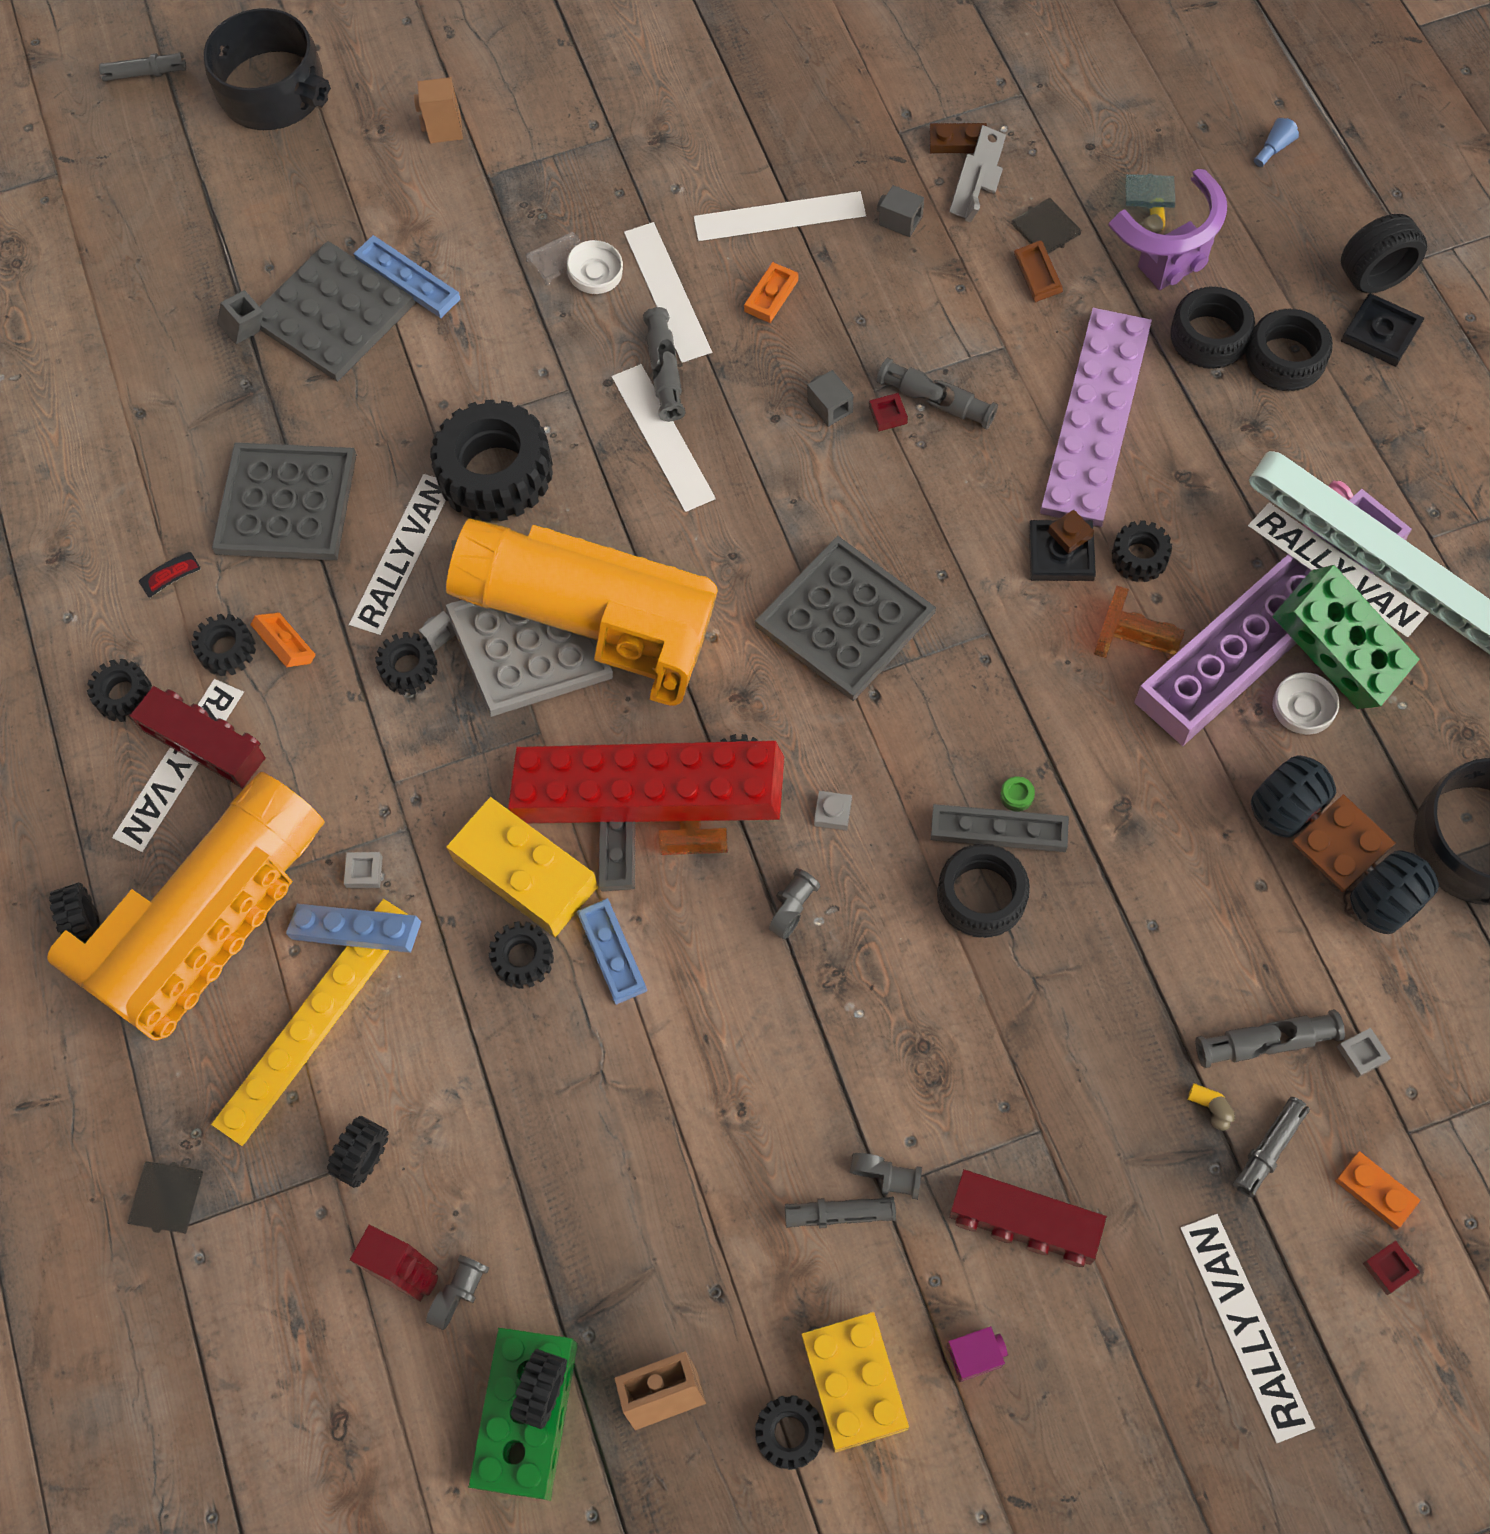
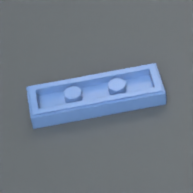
(612, 951)

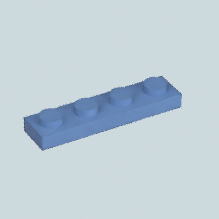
(408, 276)
(354, 927)

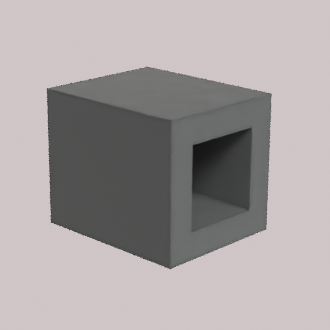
(900, 210)
(240, 317)
(830, 398)

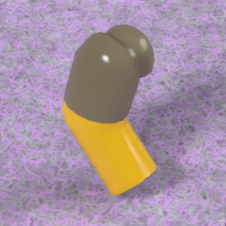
(1156, 220)
(1216, 1103)

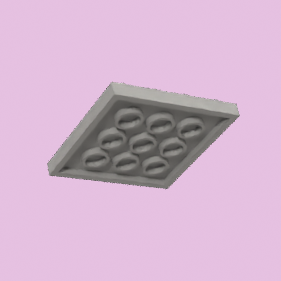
(522, 659)

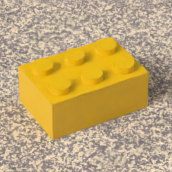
(854, 1382)

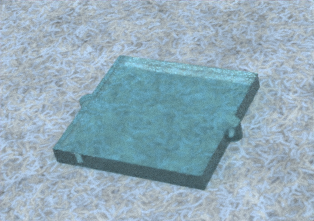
(1150, 191)

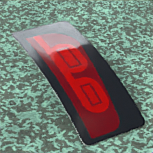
(169, 573)

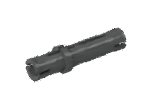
(143, 66)
(1267, 1153)
(838, 1212)

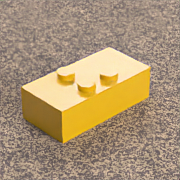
(522, 866)

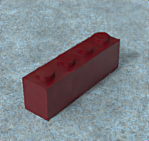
(198, 736)
(1028, 1218)
(395, 1263)

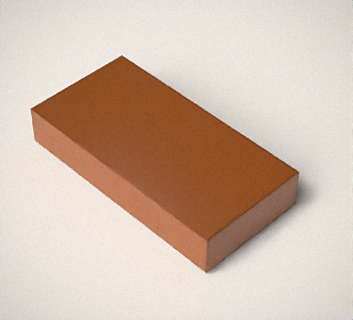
(1038, 271)

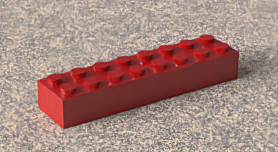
(648, 782)

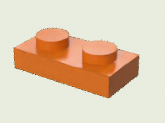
(771, 292)
(282, 639)
(1377, 1190)

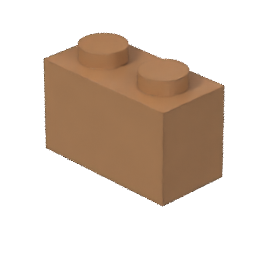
(439, 110)
(660, 1390)

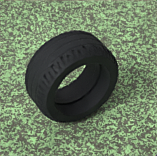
(1383, 253)
(1216, 303)
(1292, 325)
(993, 859)

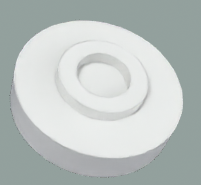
(594, 267)
(1305, 703)

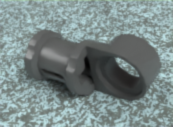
(792, 899)
(894, 1178)
(462, 1286)

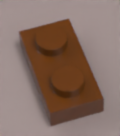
(954, 137)

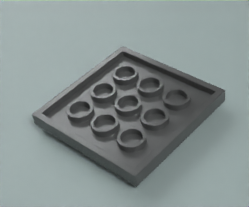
(333, 310)
(285, 501)
(845, 617)

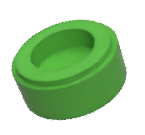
(1017, 793)

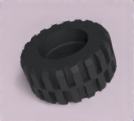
(485, 428)

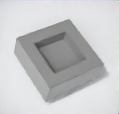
(437, 630)
(833, 810)
(363, 870)
(1363, 1052)

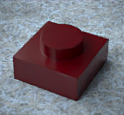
(888, 412)
(1391, 1267)

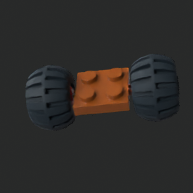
(1344, 844)

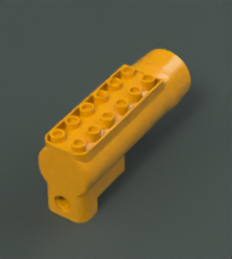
(637, 610)
(163, 952)

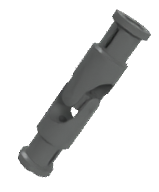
(664, 364)
(918, 385)
(1250, 1042)

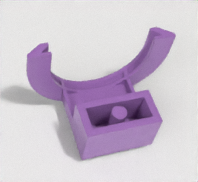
(1181, 251)

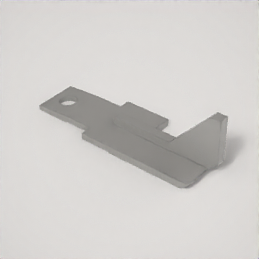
(978, 173)

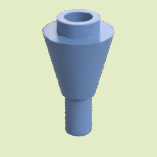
(1281, 135)

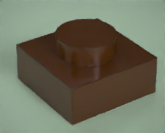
(1070, 531)

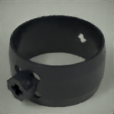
(254, 34)
(1451, 872)

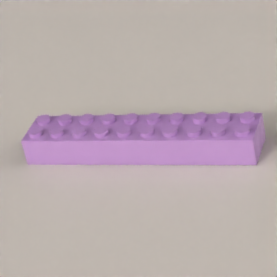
(1234, 646)

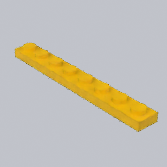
(299, 1038)

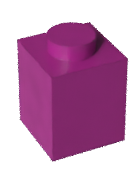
(977, 1353)

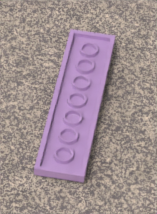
(1096, 416)

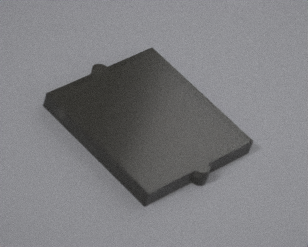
(1048, 224)
(165, 1197)

